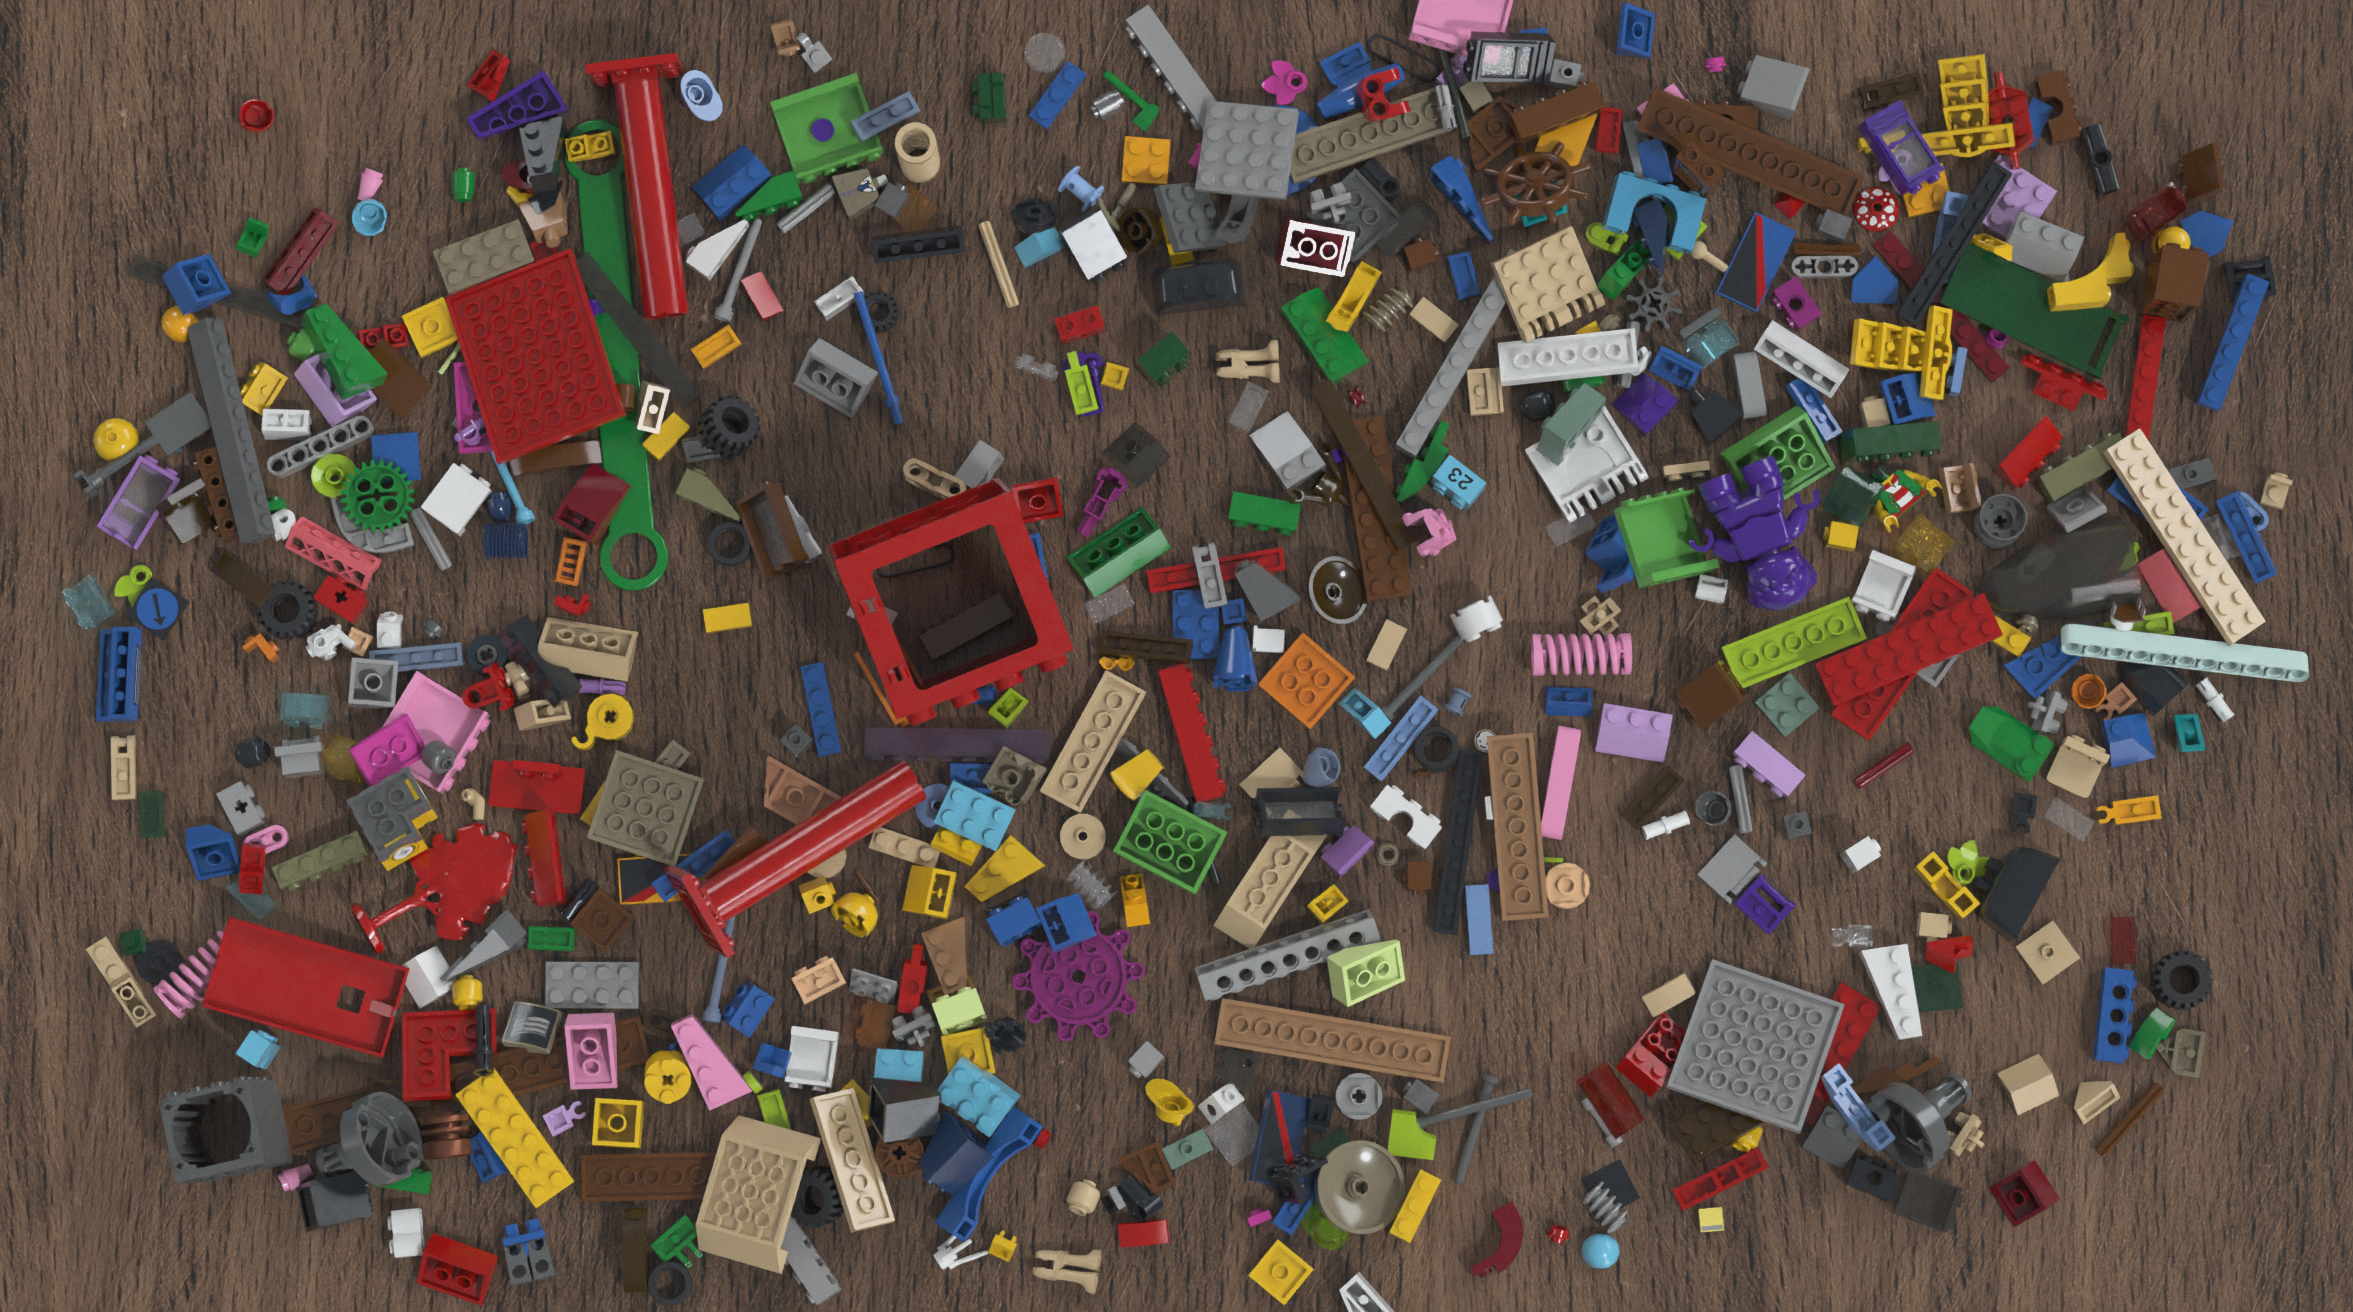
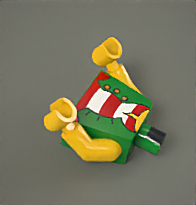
(1900, 493)

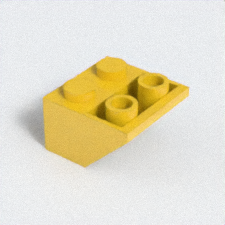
(929, 891)

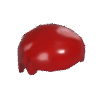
(256, 116)

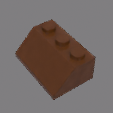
(743, 846)

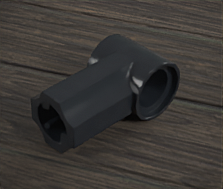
(1379, 178)
(1143, 1203)

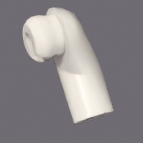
(1645, 357)

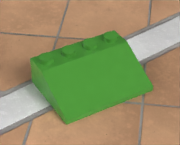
(1793, 444)
(1170, 842)

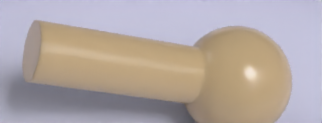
(1700, 252)

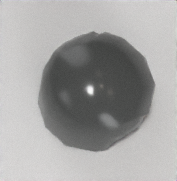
(1713, 808)

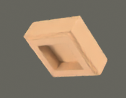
(362, 641)

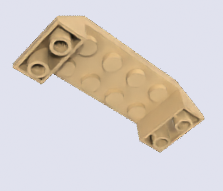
(1266, 887)

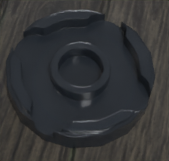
(1034, 215)
(159, 961)

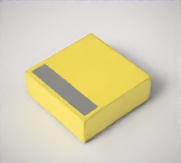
(1711, 1219)

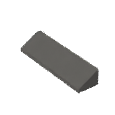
(1632, 139)

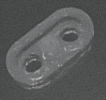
(1045, 370)

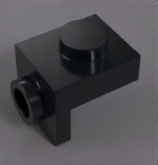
(1320, 1113)

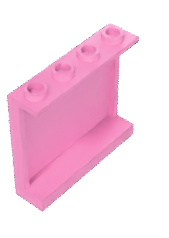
(1450, 22)
(441, 717)

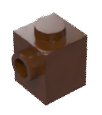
(1421, 254)
(1418, 877)

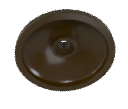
(1346, 589)

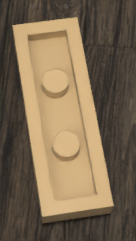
(904, 848)

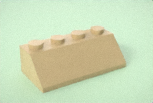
(588, 648)

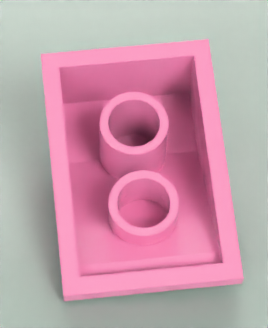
(591, 1050)

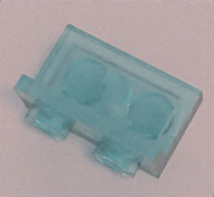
(88, 603)

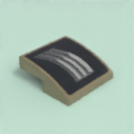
(532, 1027)

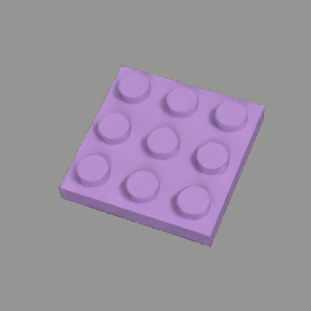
(2020, 194)

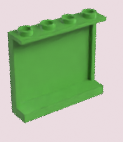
(837, 102)
(1658, 538)

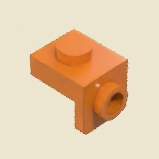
(268, 647)

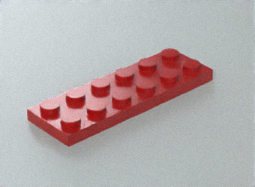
(1852, 1027)

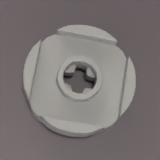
(1349, 1086)

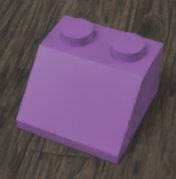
(1346, 850)

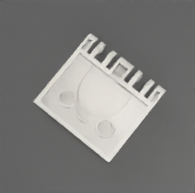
(1588, 466)

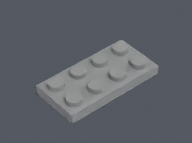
(592, 985)

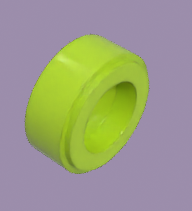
(752, 1082)

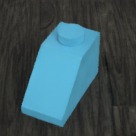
(1365, 713)

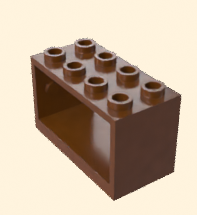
(2174, 283)

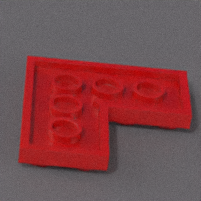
(430, 1042)

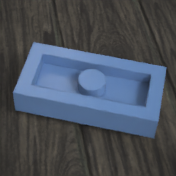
(1954, 380)

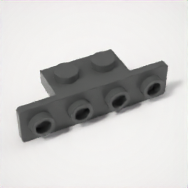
(1160, 784)

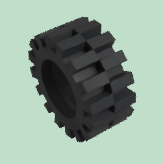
(891, 306)

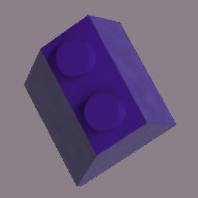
(1645, 404)

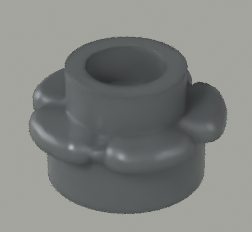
(433, 628)

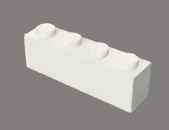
(1801, 359)

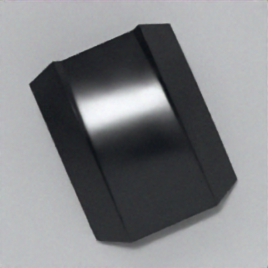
(2152, 684)

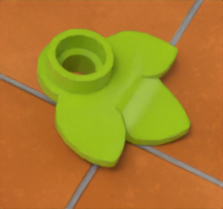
(130, 586)
(1966, 859)

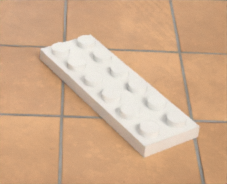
(1568, 357)

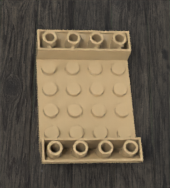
(753, 1192)

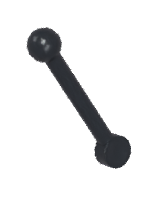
(1024, 893)

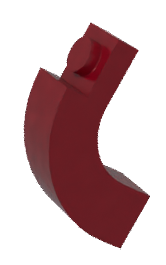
(1511, 1232)

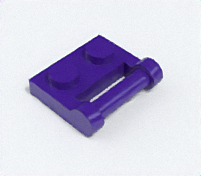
(1759, 909)

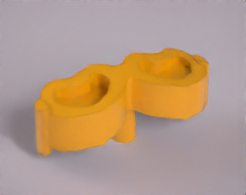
(1110, 663)

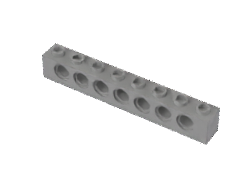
(1276, 950)

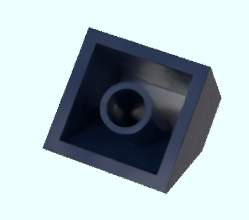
(953, 1155)

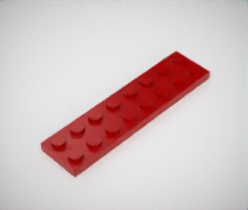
(1908, 650)
(1869, 710)

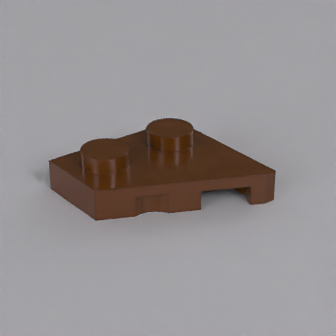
(1149, 1167)

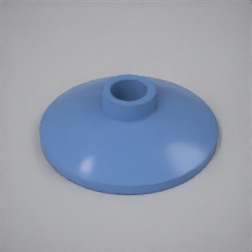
(925, 810)

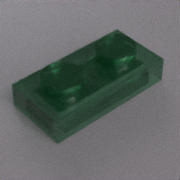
(152, 814)

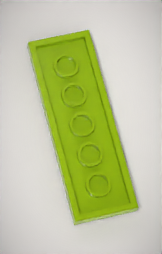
(1794, 643)

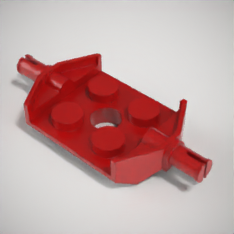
(2011, 102)

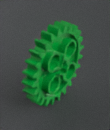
(374, 476)

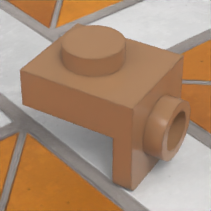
(785, 37)

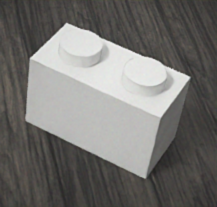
(1861, 854)

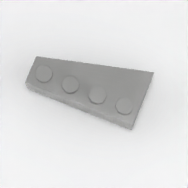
(808, 1265)

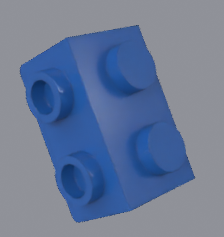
(747, 1008)

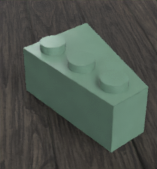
(1569, 422)

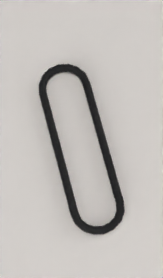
(1407, 49)
(921, 568)

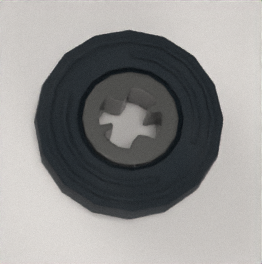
(484, 643)

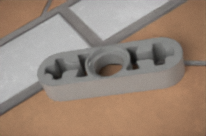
(1841, 272)

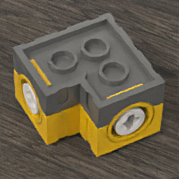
(392, 815)

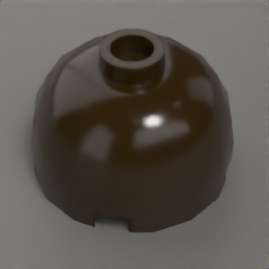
(1139, 230)

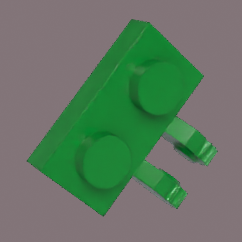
(675, 1240)

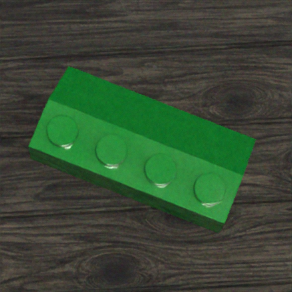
(1330, 349)
(1118, 552)

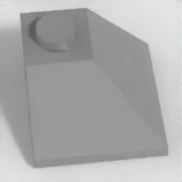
(372, 683)

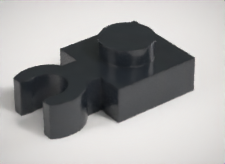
(2023, 807)

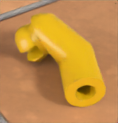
(517, 196)

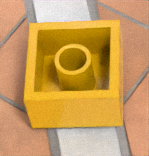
(618, 1123)

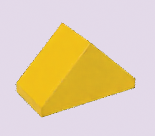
(1327, 904)

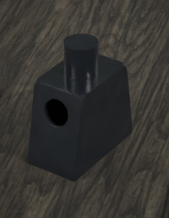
(1712, 415)

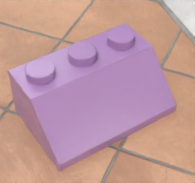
(322, 391)
(1633, 732)

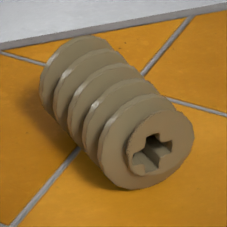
(1388, 308)

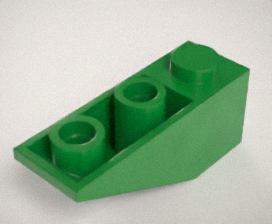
(775, 194)
(1624, 270)

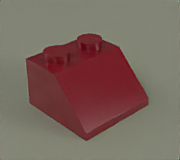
(2024, 1193)

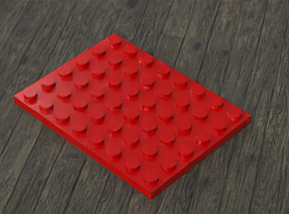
(535, 356)

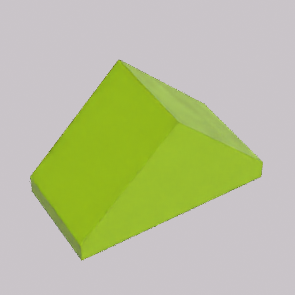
(1007, 708)

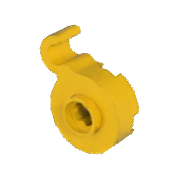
(601, 729)

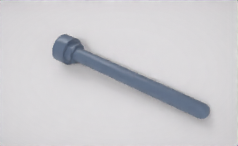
(712, 1012)

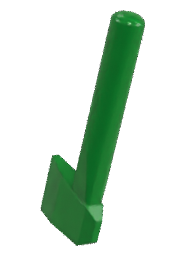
(1149, 111)

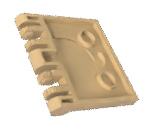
(1544, 280)

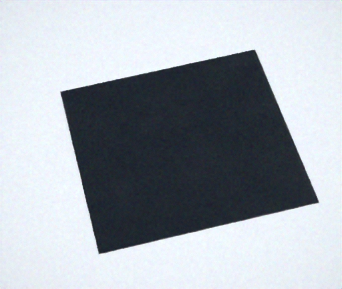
(1616, 1180)

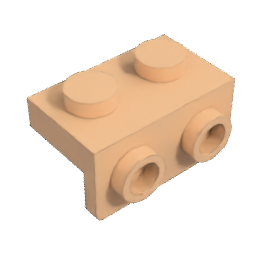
(818, 980)

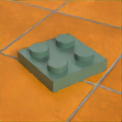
(1787, 705)

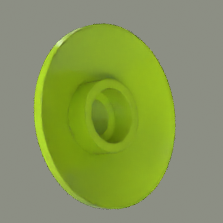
(328, 467)

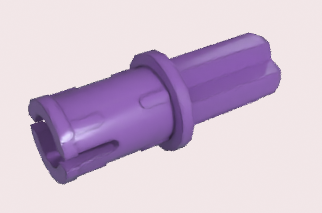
(603, 686)

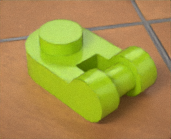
(1598, 238)

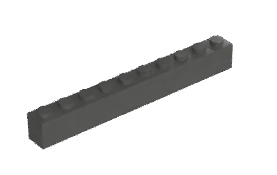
(231, 430)

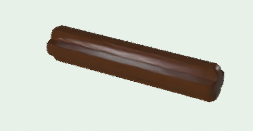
(1826, 249)

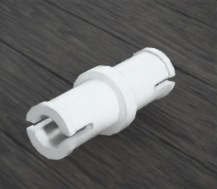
(2214, 699)
(1665, 825)

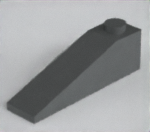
(500, 939)

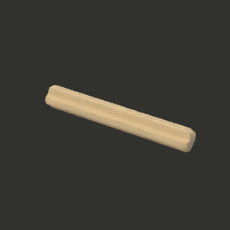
(998, 264)

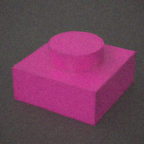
(1258, 1216)

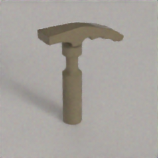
(1121, 204)

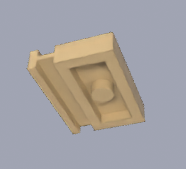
(1485, 391)

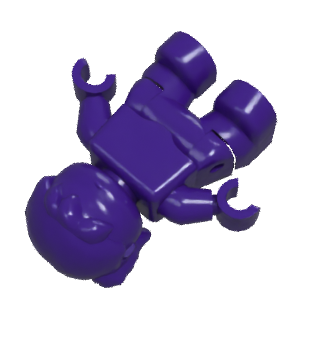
(1760, 532)

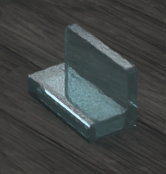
(257, 904)

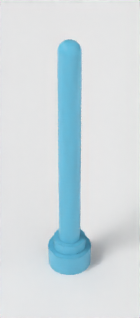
(523, 514)

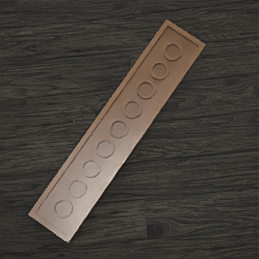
(1332, 1040)

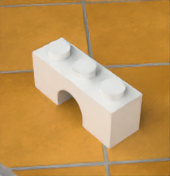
(1391, 802)

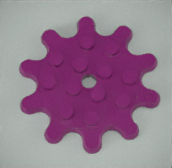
(1082, 1002)

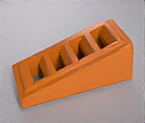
(579, 562)

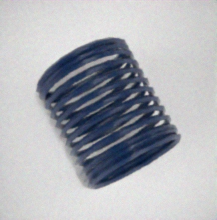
(507, 545)

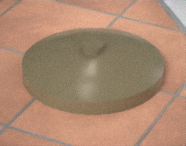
(1360, 1187)

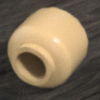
(1083, 1197)

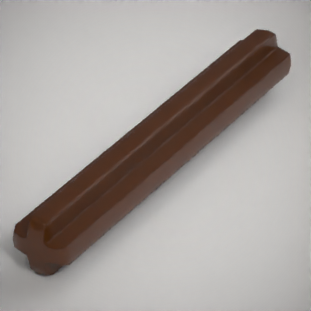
(2130, 1120)

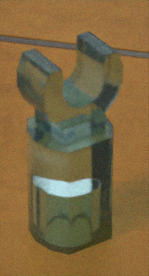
(1211, 810)

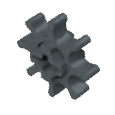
(1654, 295)

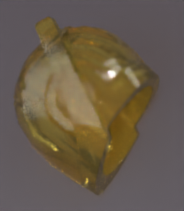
(339, 762)

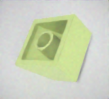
(959, 1011)

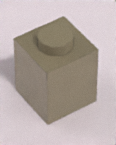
(1474, 96)

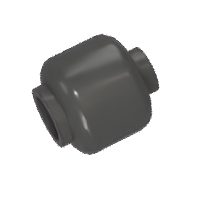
(438, 757)

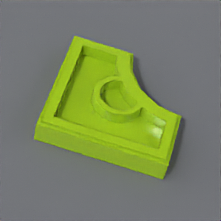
(1408, 1138)

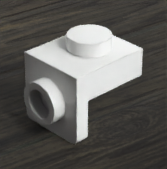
(389, 630)

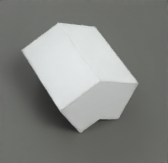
(1711, 589)

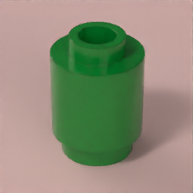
(463, 185)

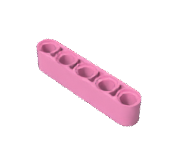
(1560, 782)

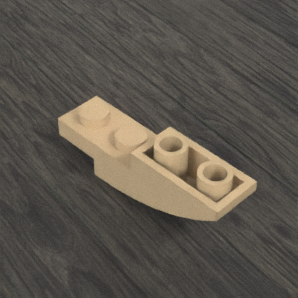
(121, 981)

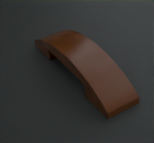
(557, 457)

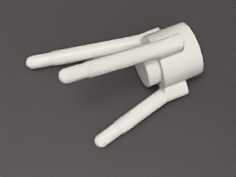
(947, 1256)

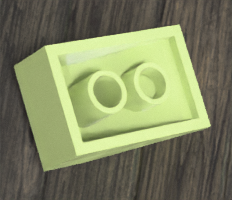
(1365, 971)

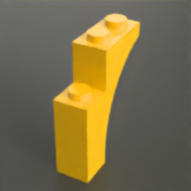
(2092, 289)

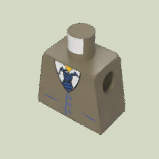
(858, 191)

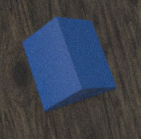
(1634, 32)

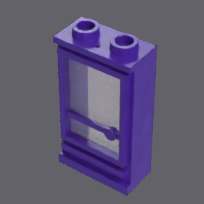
(1901, 149)

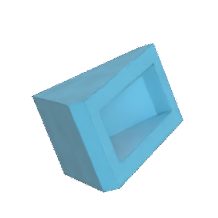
(1039, 246)

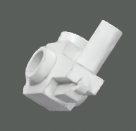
(325, 641)

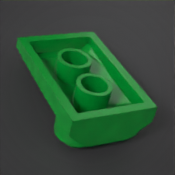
(2009, 742)

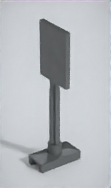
(170, 429)

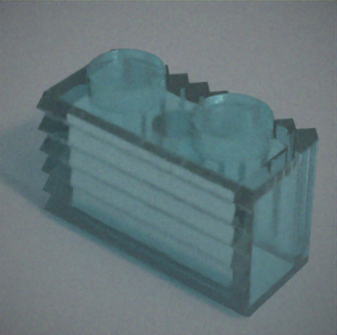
(1712, 343)

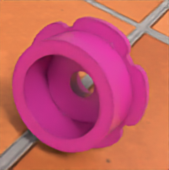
(1715, 64)

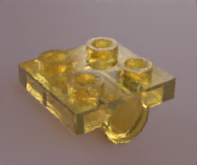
(1923, 544)

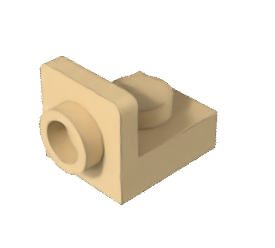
(2275, 490)

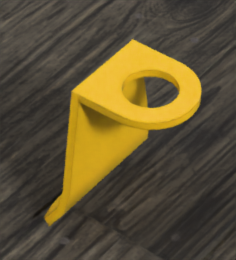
(1137, 774)

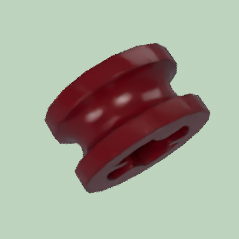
(1356, 396)

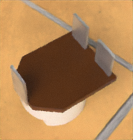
(2125, 615)

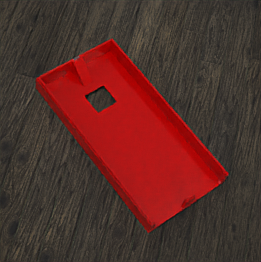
(297, 985)

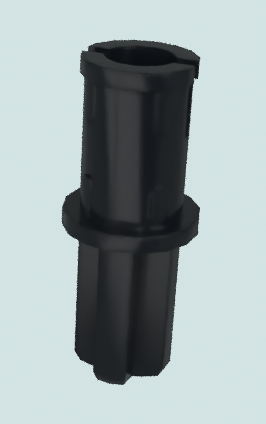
(578, 899)

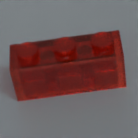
(1611, 1100)

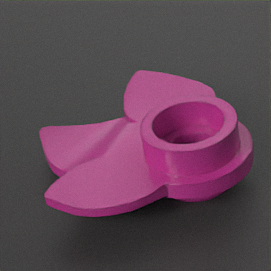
(1280, 82)

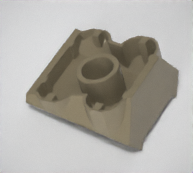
(1014, 776)

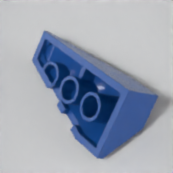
(1455, 185)

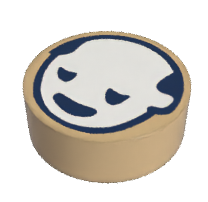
(1481, 740)

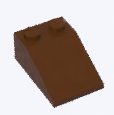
(2200, 174)

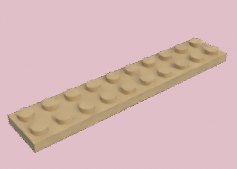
(2184, 536)

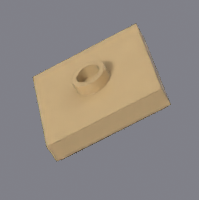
(2047, 952)

